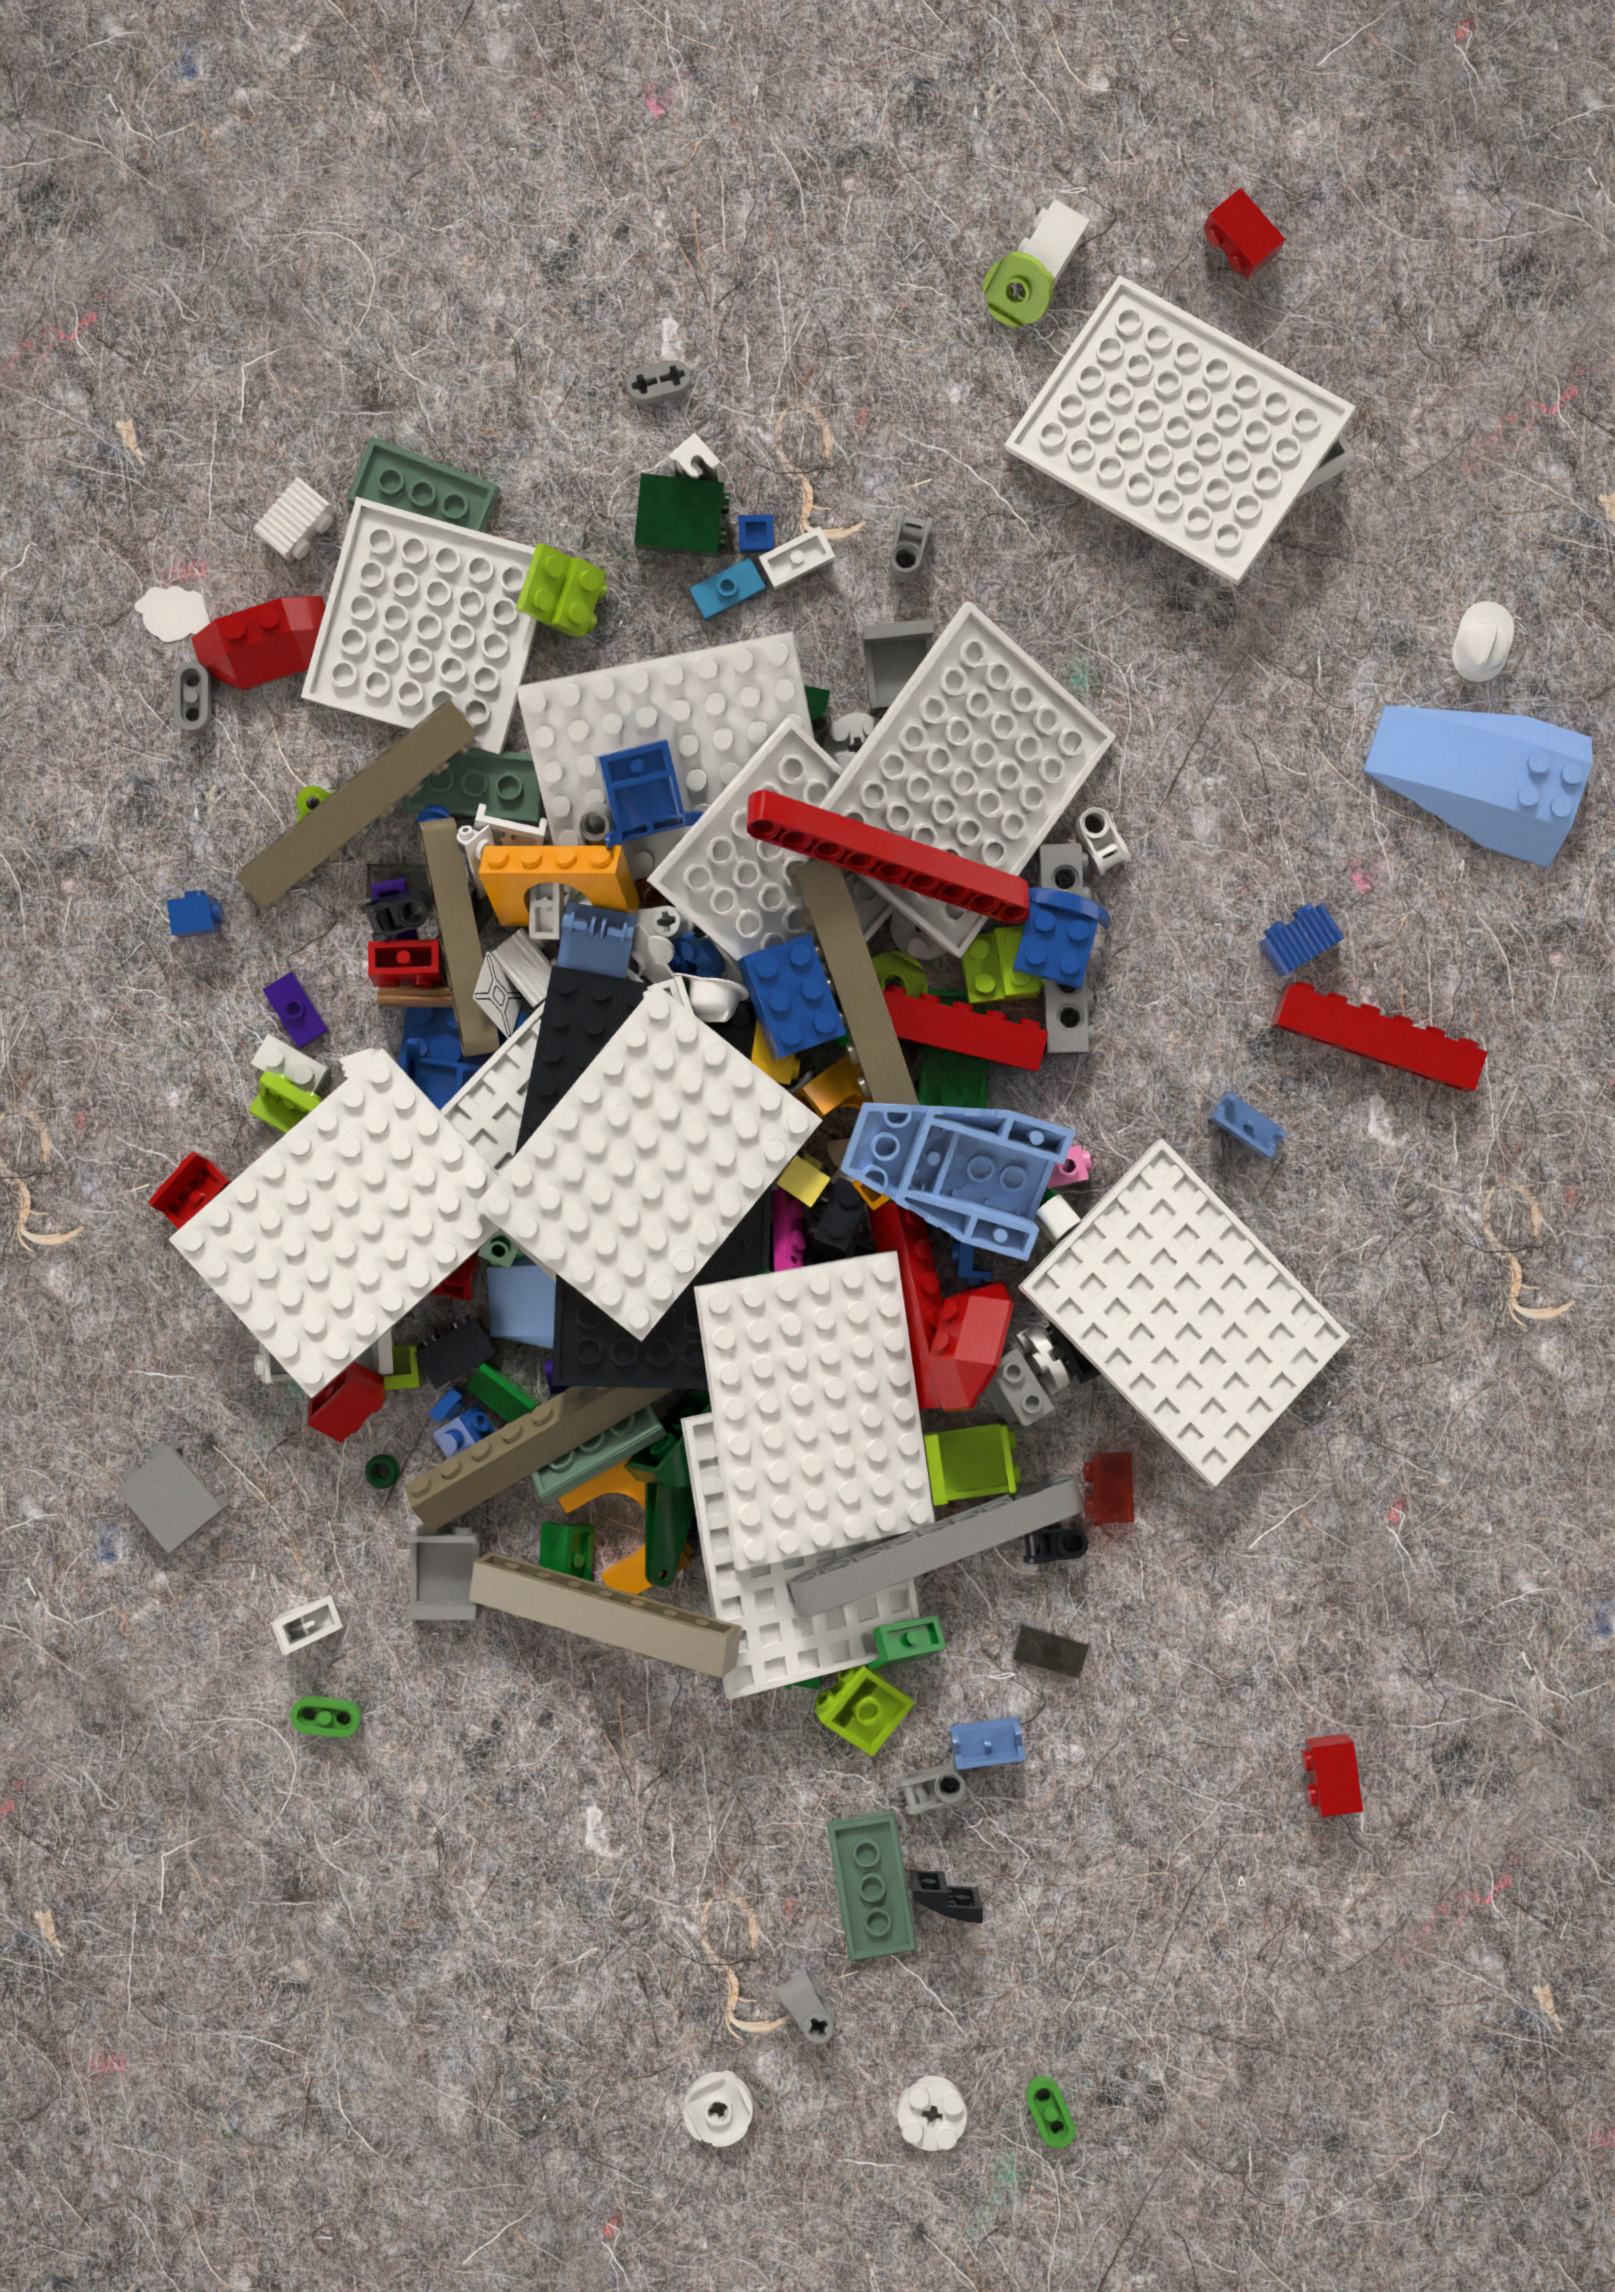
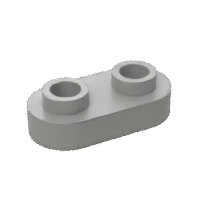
(192, 698)

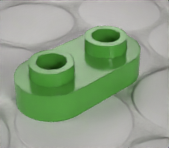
(327, 1716)
(1050, 2109)

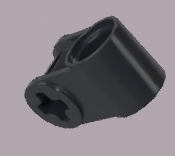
(390, 916)
(1050, 1544)

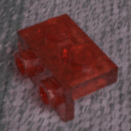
(1110, 1487)

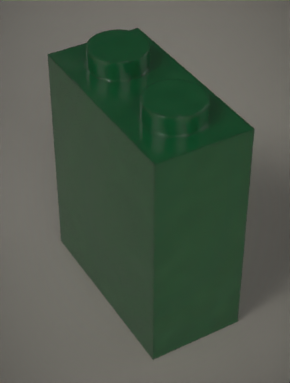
(681, 515)

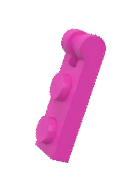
(787, 1230)

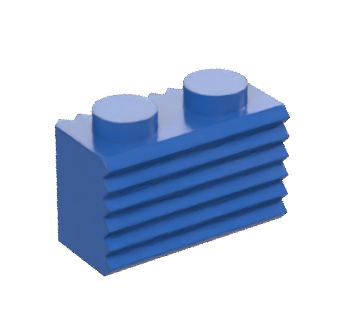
(1301, 939)

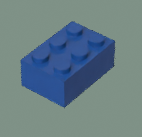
(791, 996)

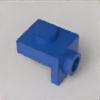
(964, 1255)
(463, 1431)

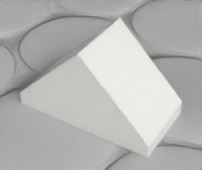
(306, 1624)

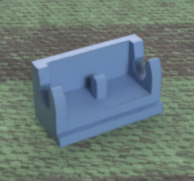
(1247, 1125)
(987, 1743)

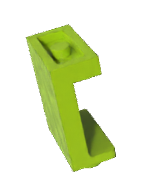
(971, 1462)

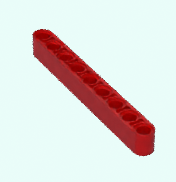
(886, 857)

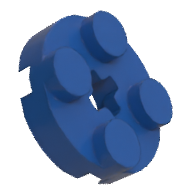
(692, 951)

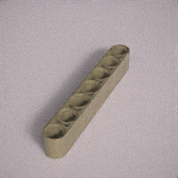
(457, 933)

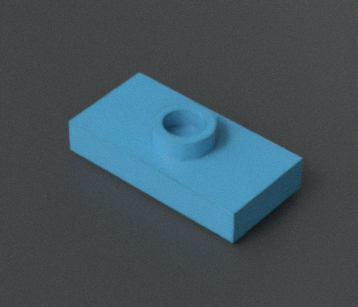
(727, 589)

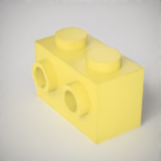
(803, 1178)

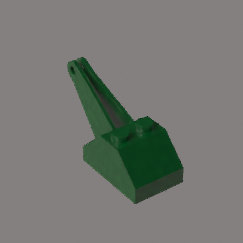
(667, 1490)

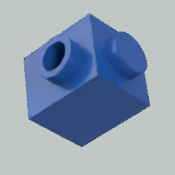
(195, 915)

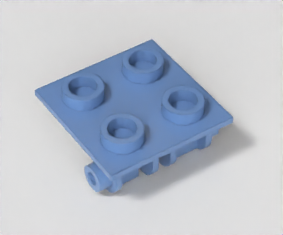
(596, 940)

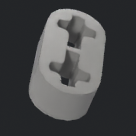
(658, 374)

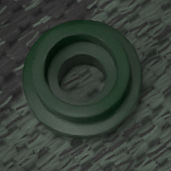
(373, 1476)

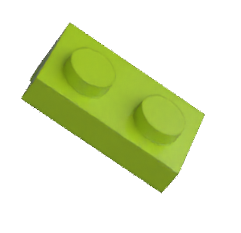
(281, 1102)

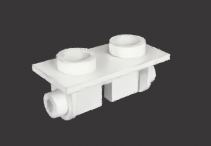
(473, 846)

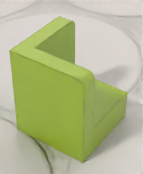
(406, 1368)

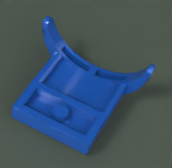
(642, 792)
(1058, 936)
(435, 1077)

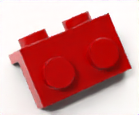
(189, 1189)

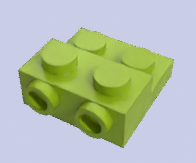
(562, 591)
(989, 971)
(863, 1707)

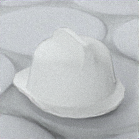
(1483, 641)
(713, 997)

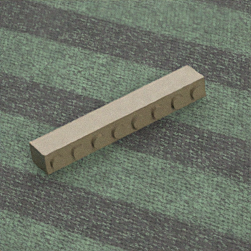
(357, 803)
(853, 983)
(521, 1449)
(606, 1615)

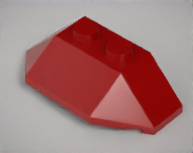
(261, 641)
(969, 1343)

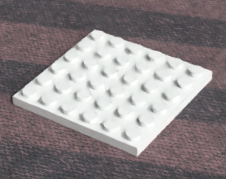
(423, 619)
(741, 885)

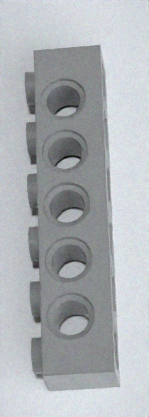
(1060, 1039)

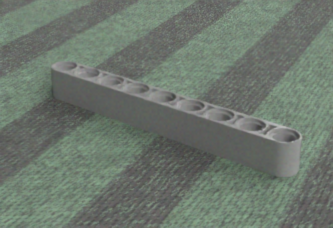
(936, 1545)

